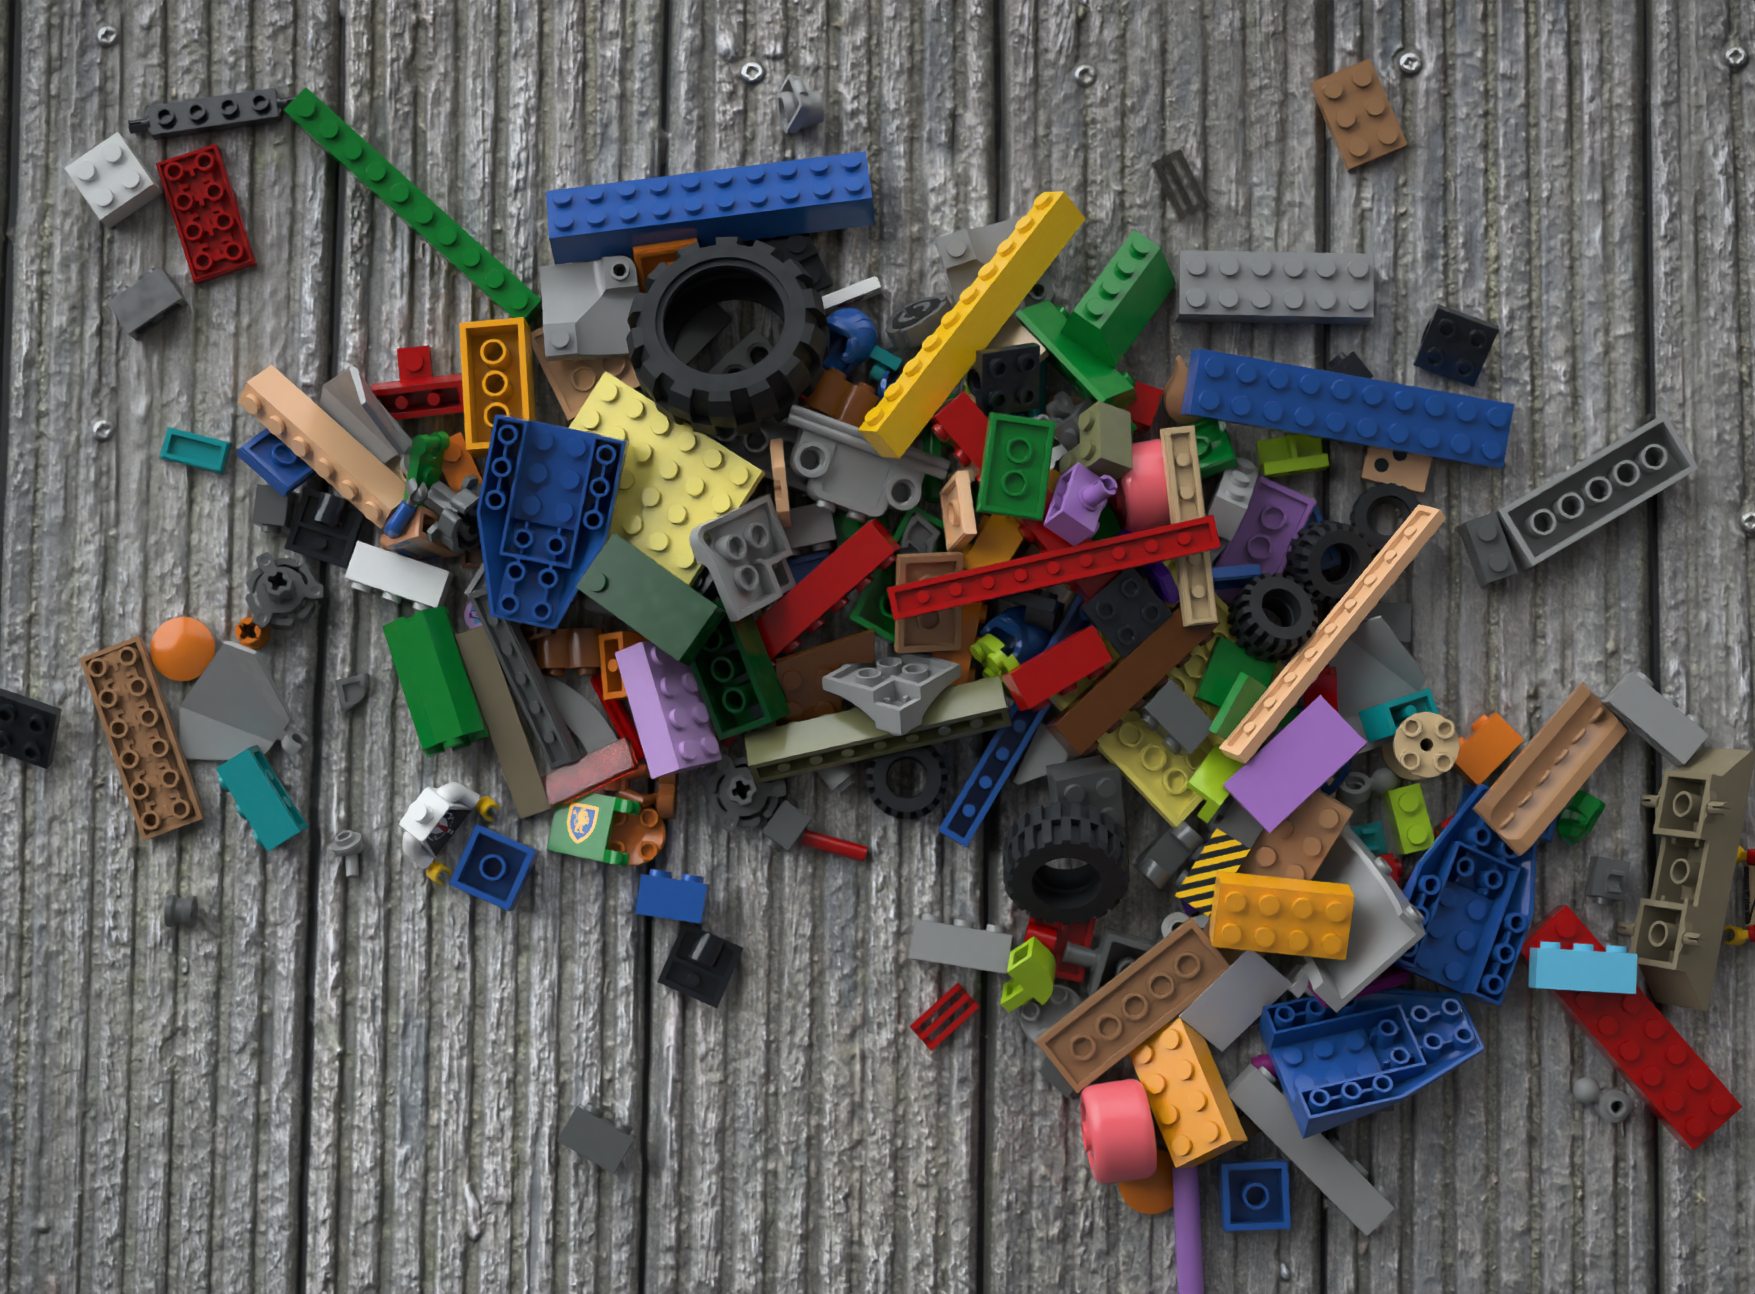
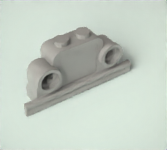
(850, 473)

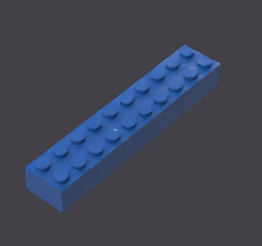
(710, 204)
(1346, 408)

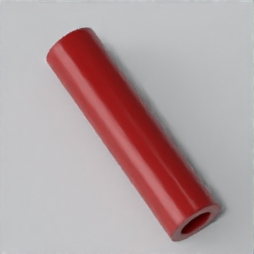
(834, 845)

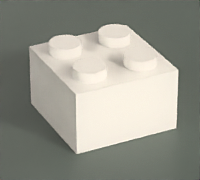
(113, 180)

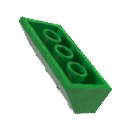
(1121, 300)
(1078, 366)

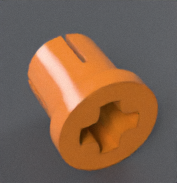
(253, 643)

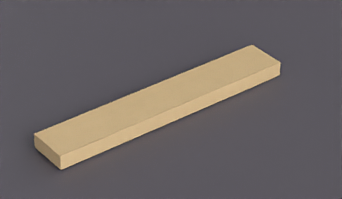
(1185, 504)

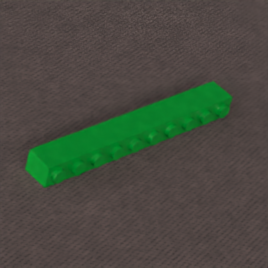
(413, 207)

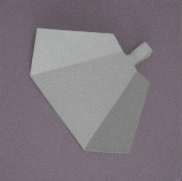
(360, 413)
(1372, 671)
(235, 709)

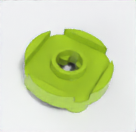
(993, 659)

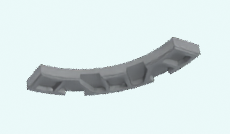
(579, 715)

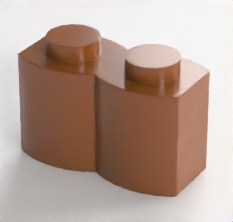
(841, 399)
(570, 651)

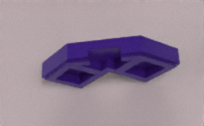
(1159, 579)

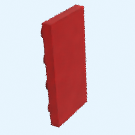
(206, 214)

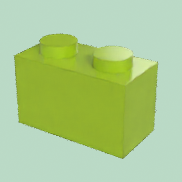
(1408, 819)

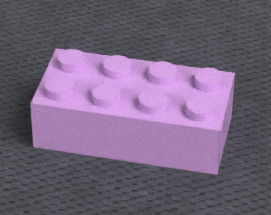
(667, 710)

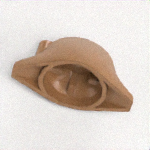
(1174, 393)

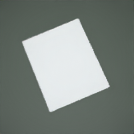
(1235, 999)

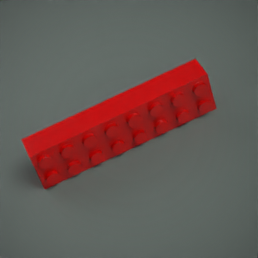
(1639, 1043)

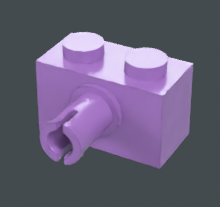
(1078, 503)

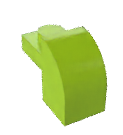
(1032, 975)

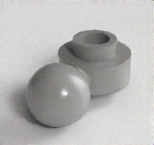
(1358, 786)
(1588, 1091)

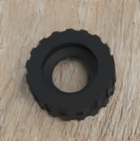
(1376, 496)

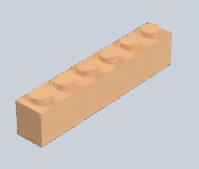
(323, 445)

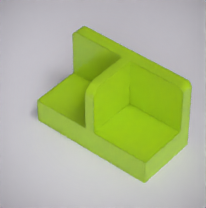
(1290, 456)
(1209, 781)

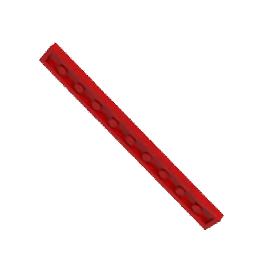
(1054, 568)

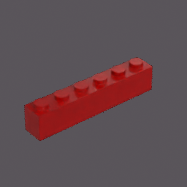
(826, 588)

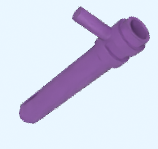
(1188, 1230)

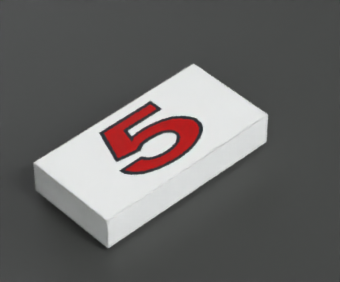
(851, 295)

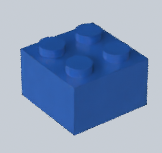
(494, 867)
(673, 897)
(1253, 1194)

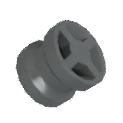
(181, 911)

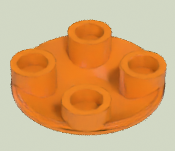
(182, 648)
(638, 835)
(1153, 1193)

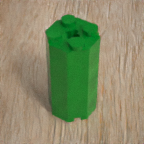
(435, 681)

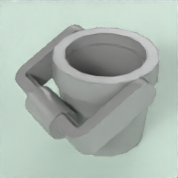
(800, 107)

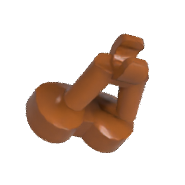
(665, 799)

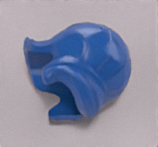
(851, 339)
(1019, 639)

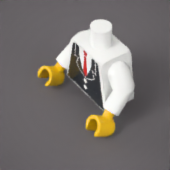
(435, 819)

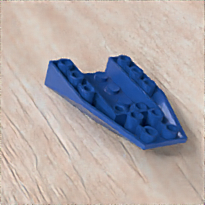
(544, 514)
(1473, 907)
(1365, 1053)

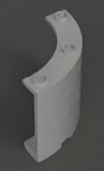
(1381, 922)

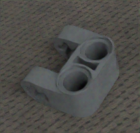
(1167, 853)

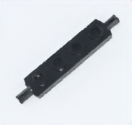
(212, 114)

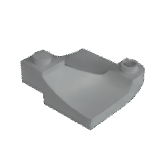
(969, 250)
(587, 308)
(745, 556)
(894, 688)

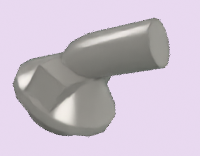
(348, 845)

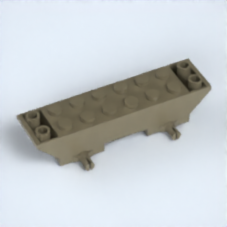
(1700, 828)

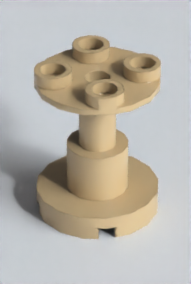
(1438, 744)

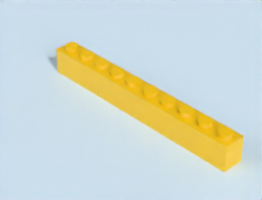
(971, 324)

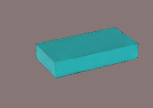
(195, 450)

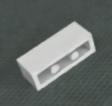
(398, 577)

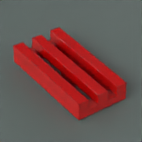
(923, 1035)

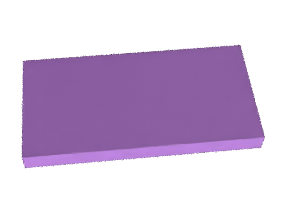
(1266, 531)
(1294, 764)

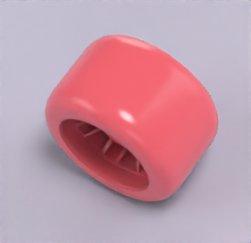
(1142, 492)
(1118, 1131)

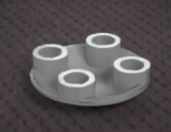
(1039, 1018)

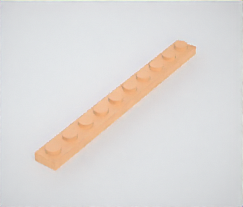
(1332, 633)

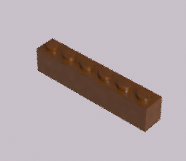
(1126, 683)

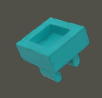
(883, 362)
(1372, 837)

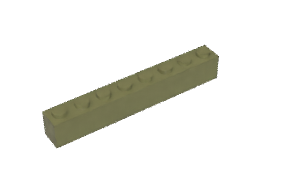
(853, 735)

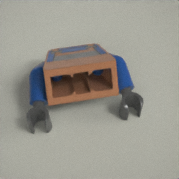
(408, 528)

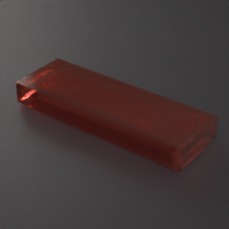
(590, 772)

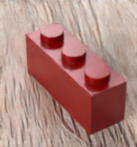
(421, 396)
(1057, 669)

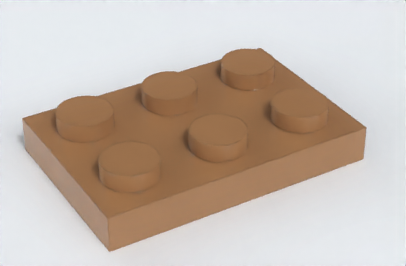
(1358, 115)
(935, 630)

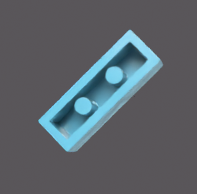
(1583, 968)

